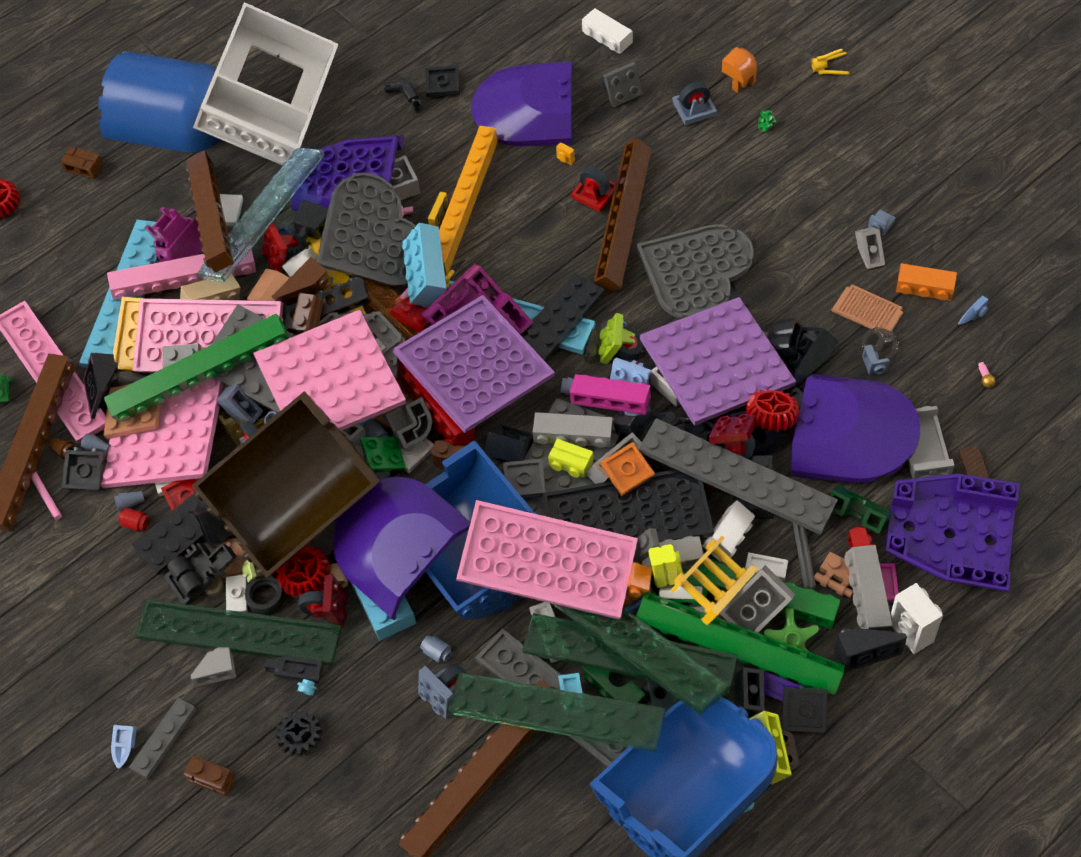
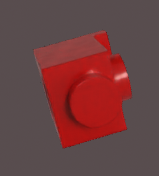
(859, 537)

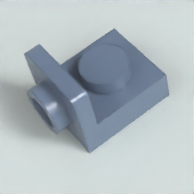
(881, 221)
(872, 361)

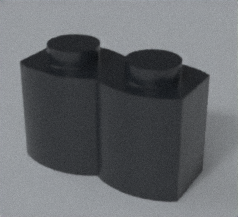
(786, 336)

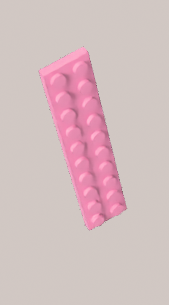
(32, 346)

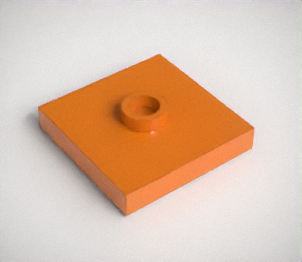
(627, 469)

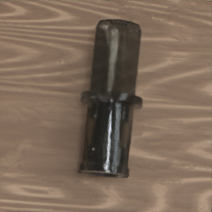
(592, 346)

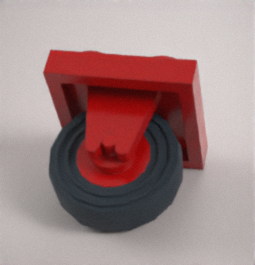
(594, 189)

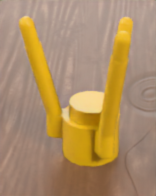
(820, 63)

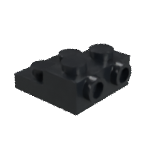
(84, 469)

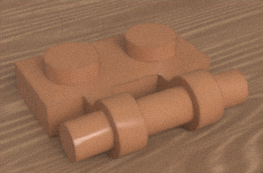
(835, 567)

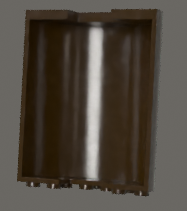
(286, 484)

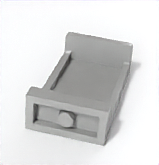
(931, 453)

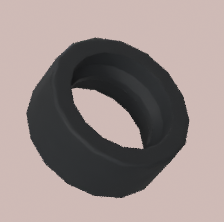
(271, 607)

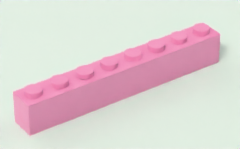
(165, 275)

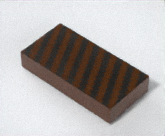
(973, 462)

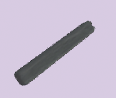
(804, 557)

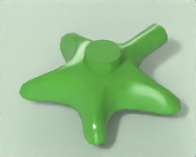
(791, 633)

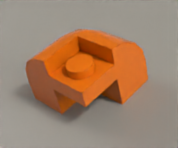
(741, 67)

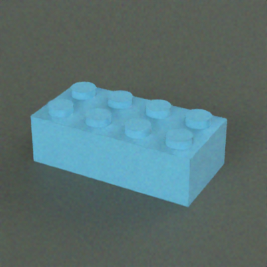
(424, 264)
(380, 621)

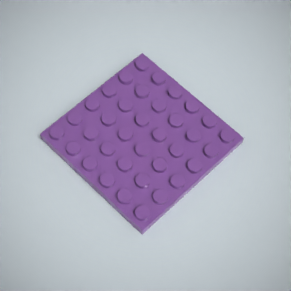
(716, 360)
(473, 363)

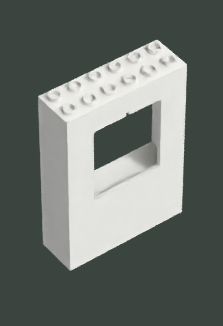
(255, 118)

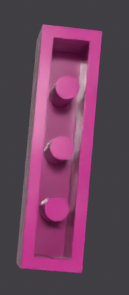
(610, 394)

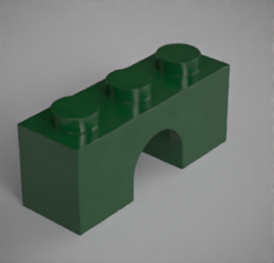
(871, 514)
(601, 681)

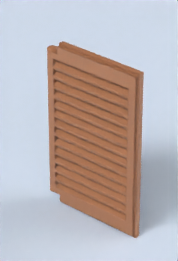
(867, 309)

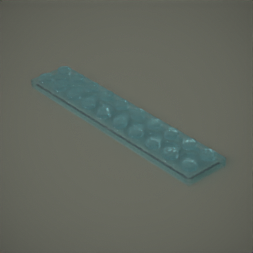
(266, 208)

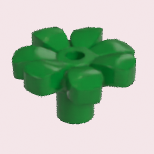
(766, 121)

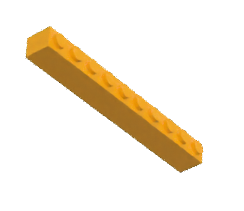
(466, 193)

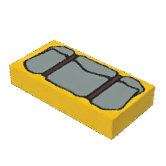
(438, 209)

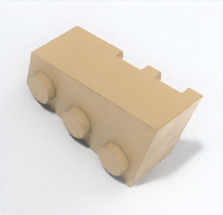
(211, 290)

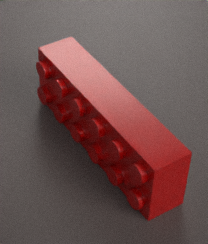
(442, 421)

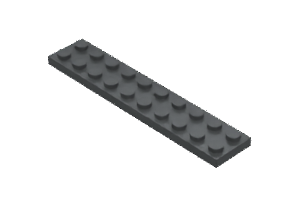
(738, 476)
(506, 661)

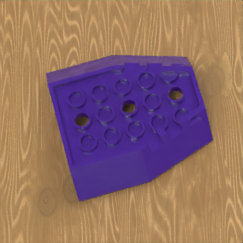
(355, 154)
(969, 509)

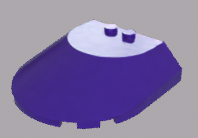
(527, 104)
(852, 430)
(394, 539)

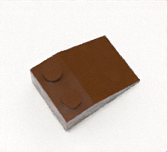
(307, 280)

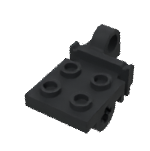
(194, 572)

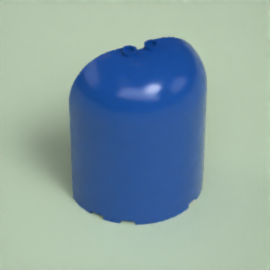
(155, 101)
(693, 783)

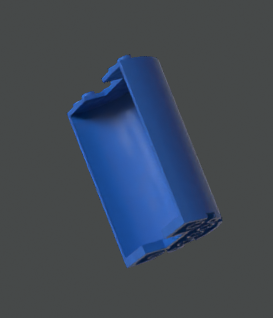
(467, 478)

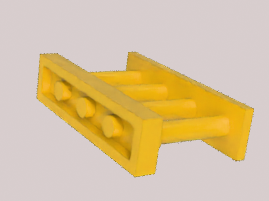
(722, 597)

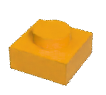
(565, 153)

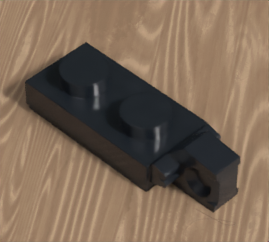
(295, 668)

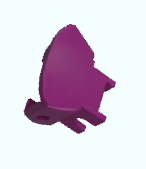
(178, 233)

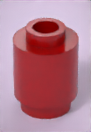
(133, 520)

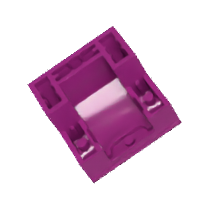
(471, 286)

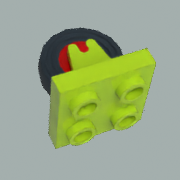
(619, 341)

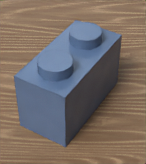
(238, 404)

